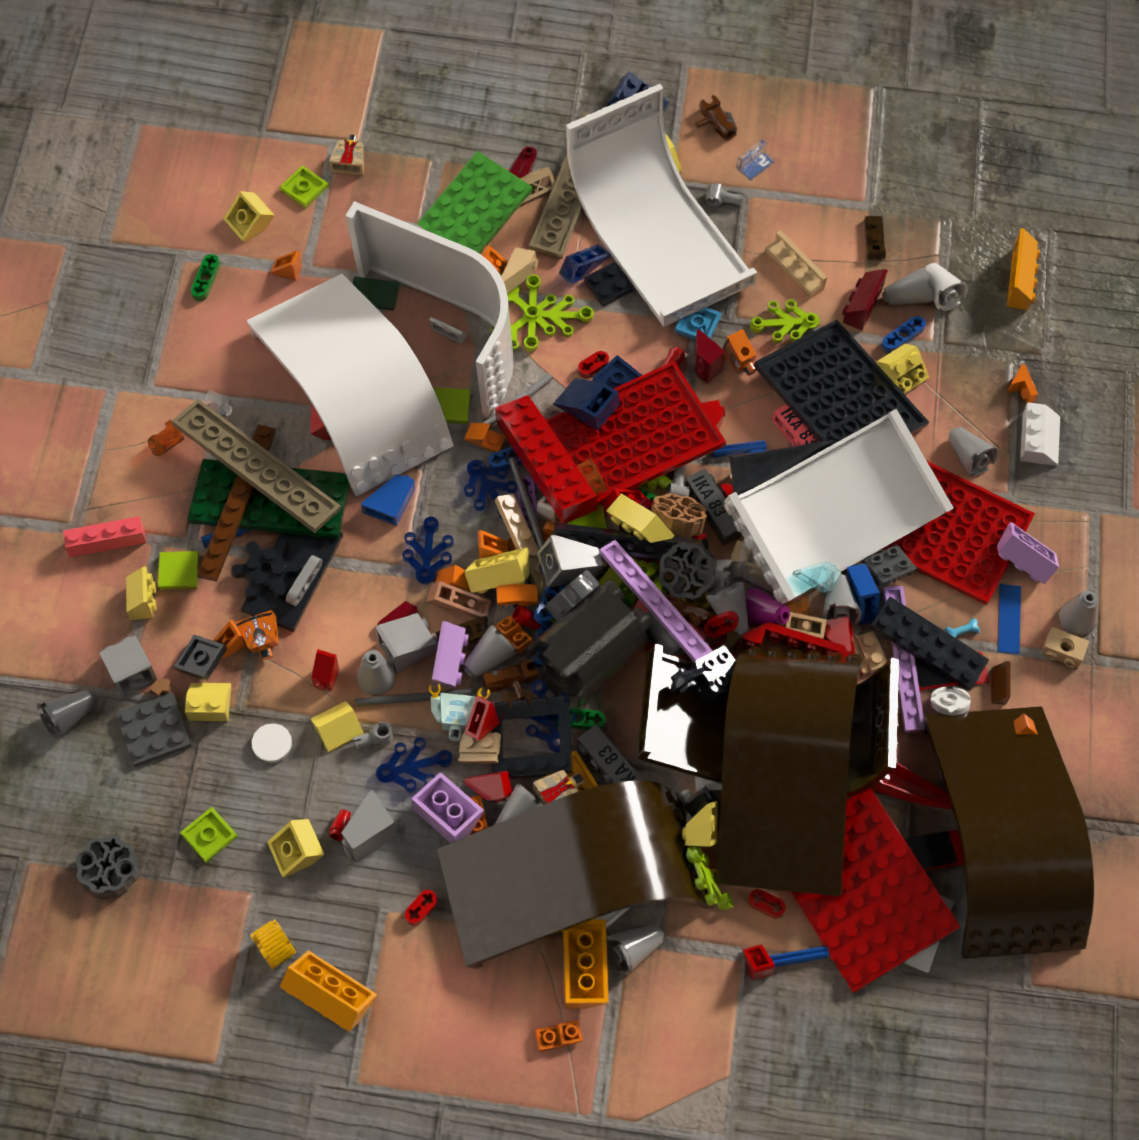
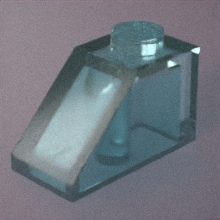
(819, 576)

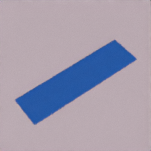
(1009, 619)

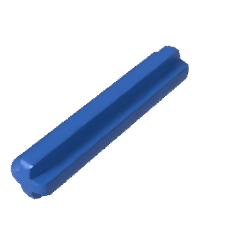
(739, 448)
(800, 956)

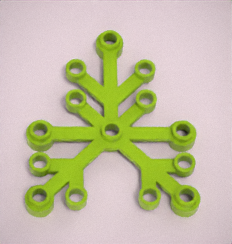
(555, 314)

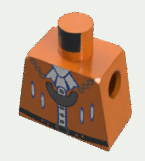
(740, 352)
(260, 633)

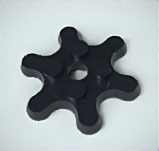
(271, 580)

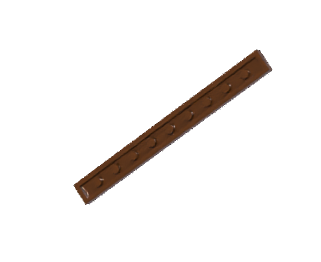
(232, 515)

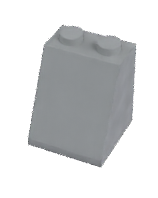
(567, 559)
(406, 641)
(128, 666)
(368, 828)

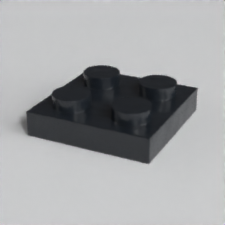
(608, 284)
(200, 657)

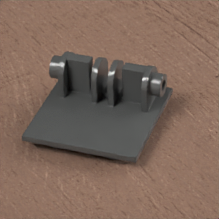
(890, 565)

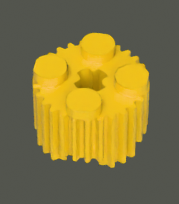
(273, 944)

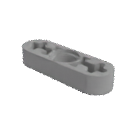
(304, 580)

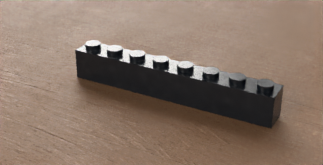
(628, 541)

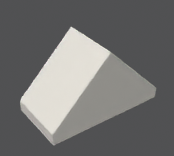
(545, 510)

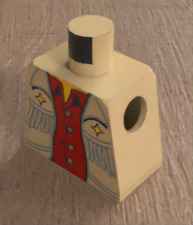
(348, 157)
(557, 786)

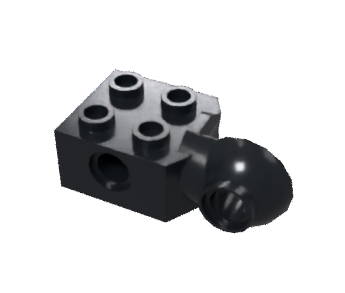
(707, 676)

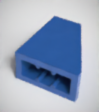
(390, 500)
(865, 592)

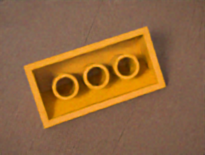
(1023, 271)
(585, 965)
(327, 990)

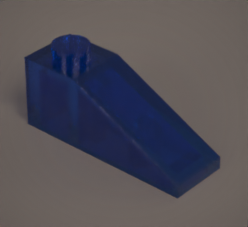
(582, 263)

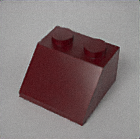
(707, 357)

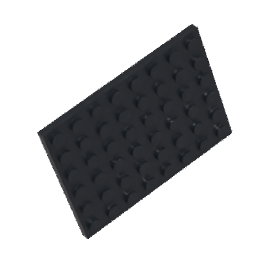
(835, 384)

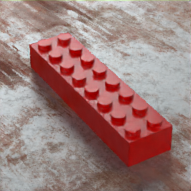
(546, 459)

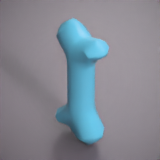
(970, 627)

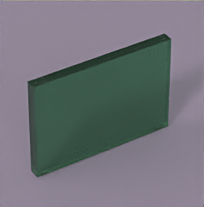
(379, 292)

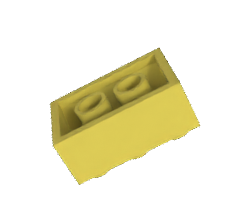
(638, 520)
(498, 570)

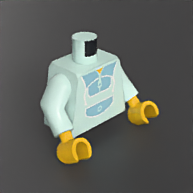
(453, 710)

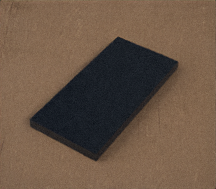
(758, 467)
(300, 550)

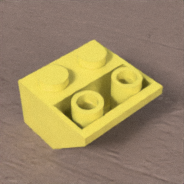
(904, 367)
(140, 595)

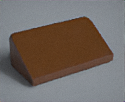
(1000, 683)

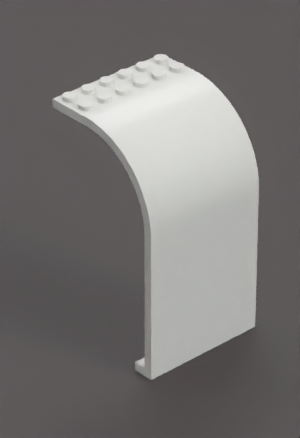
(647, 212)
(445, 272)
(358, 380)
(838, 504)

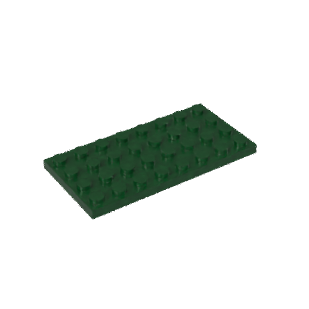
(262, 514)

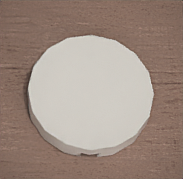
(950, 701)
(271, 743)

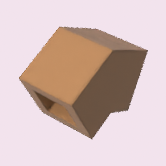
(161, 687)

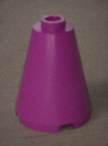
(764, 609)

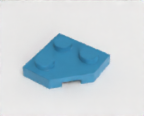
(704, 319)

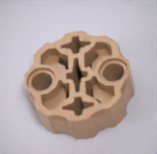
(680, 514)

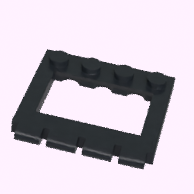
(537, 764)

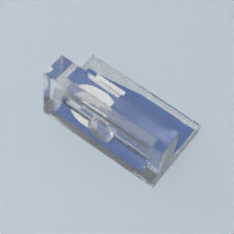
(754, 160)

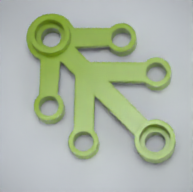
(787, 321)
(707, 879)

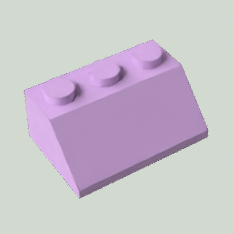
(1027, 554)
(449, 655)
(447, 808)

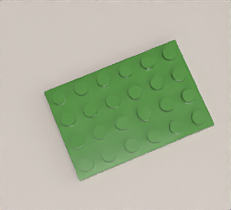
(476, 204)

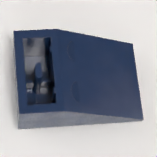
(628, 86)
(588, 401)

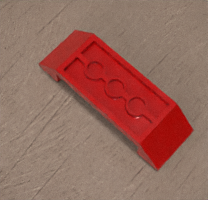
(792, 639)

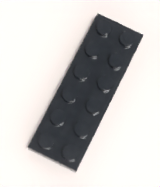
(929, 643)

